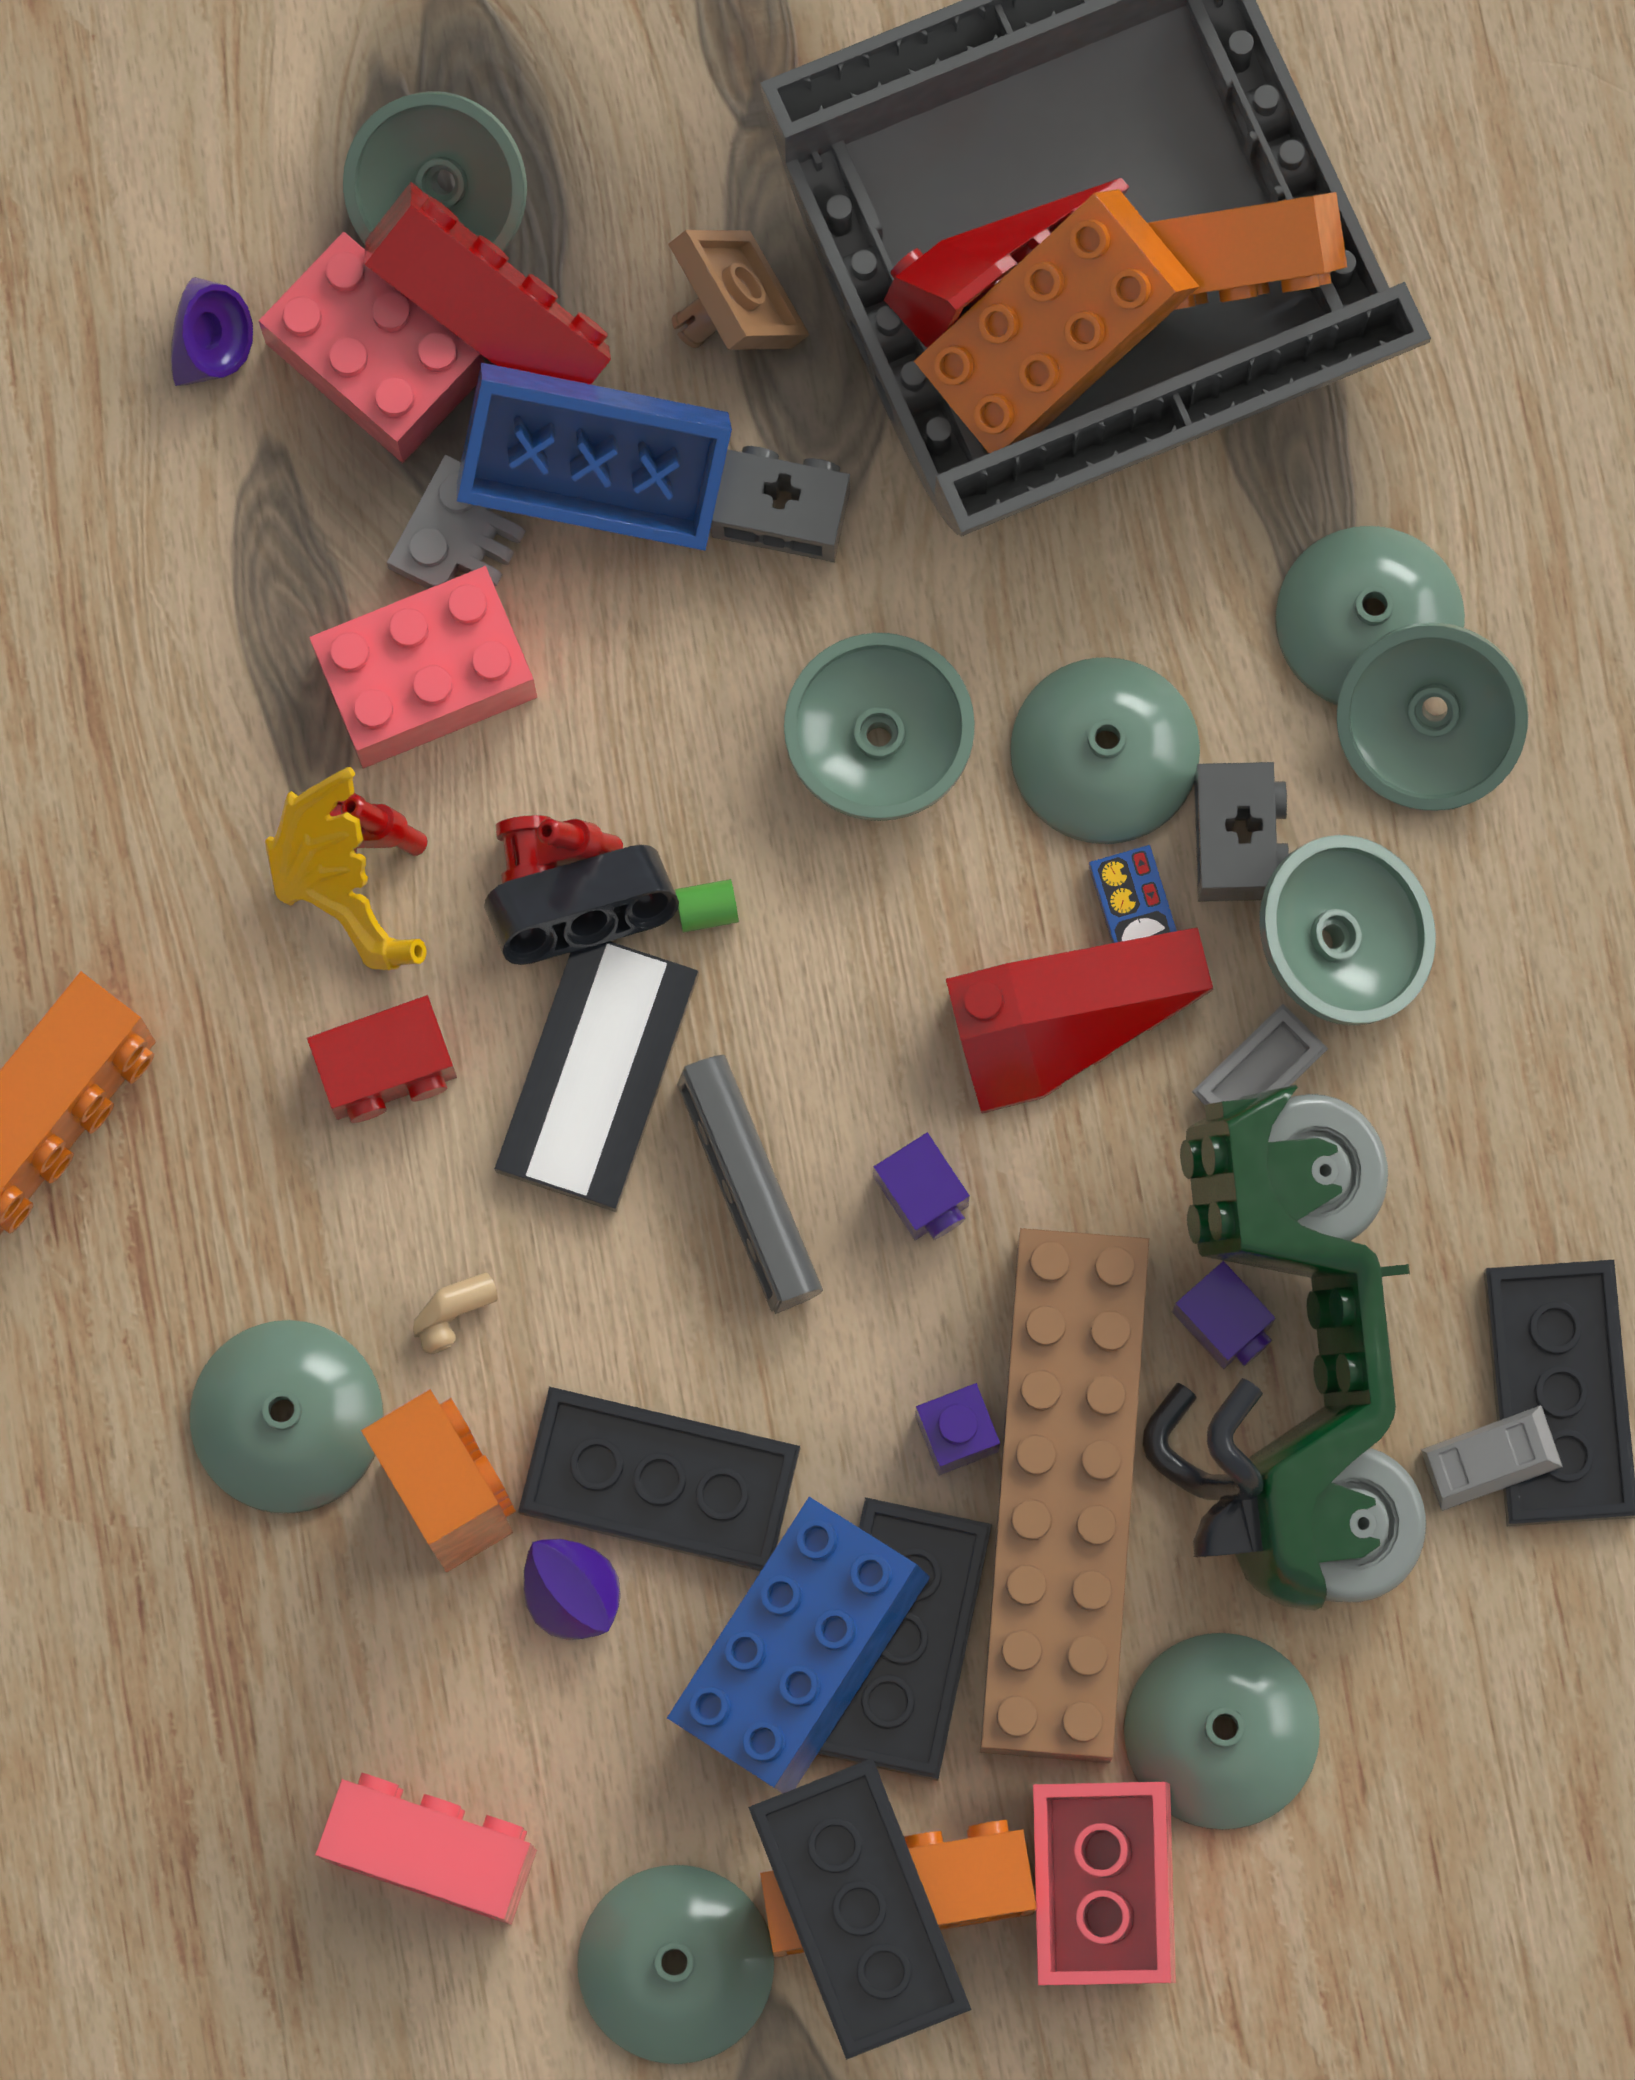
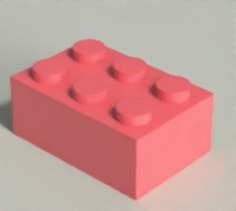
(371, 349)
(424, 667)
(427, 1848)
(1104, 1883)

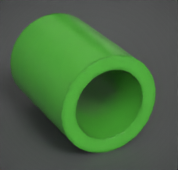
(707, 905)

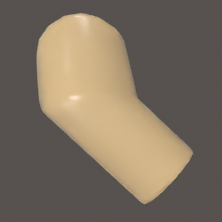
(446, 1305)

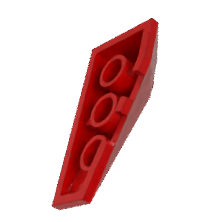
(951, 277)
(1059, 1013)

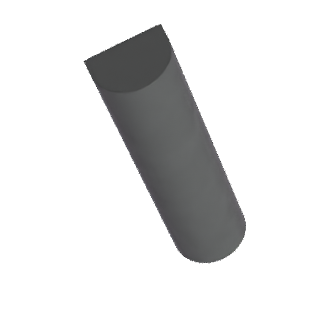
(748, 1183)

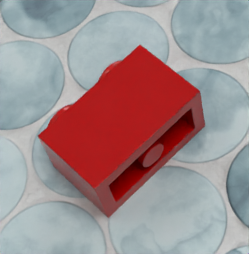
(382, 1060)

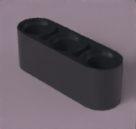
(581, 904)

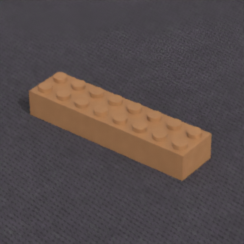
(1065, 1496)

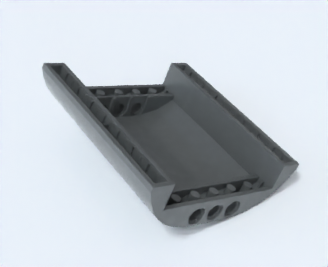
(1037, 102)

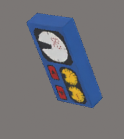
(1131, 895)

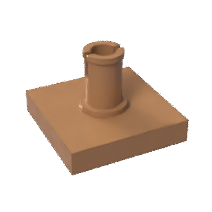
(734, 293)

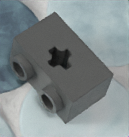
(807, 524)
(1229, 795)

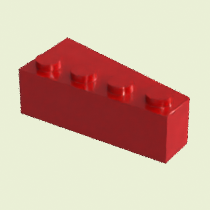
(480, 294)

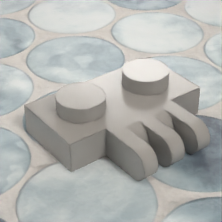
(450, 534)

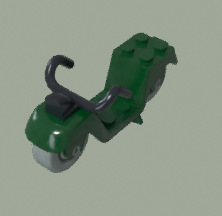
(1317, 1508)

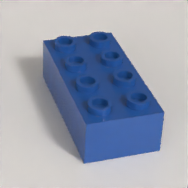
(593, 456)
(799, 1646)

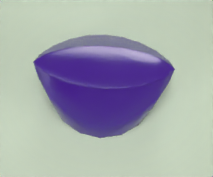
(209, 333)
(570, 1589)

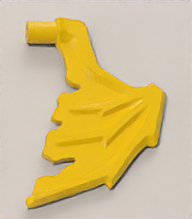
(317, 863)

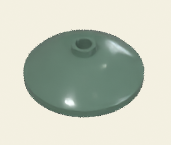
(430, 134)
(1322, 597)
(888, 686)
(1423, 756)
(1096, 790)
(1376, 925)
(296, 1461)
(1211, 1778)
(687, 2013)

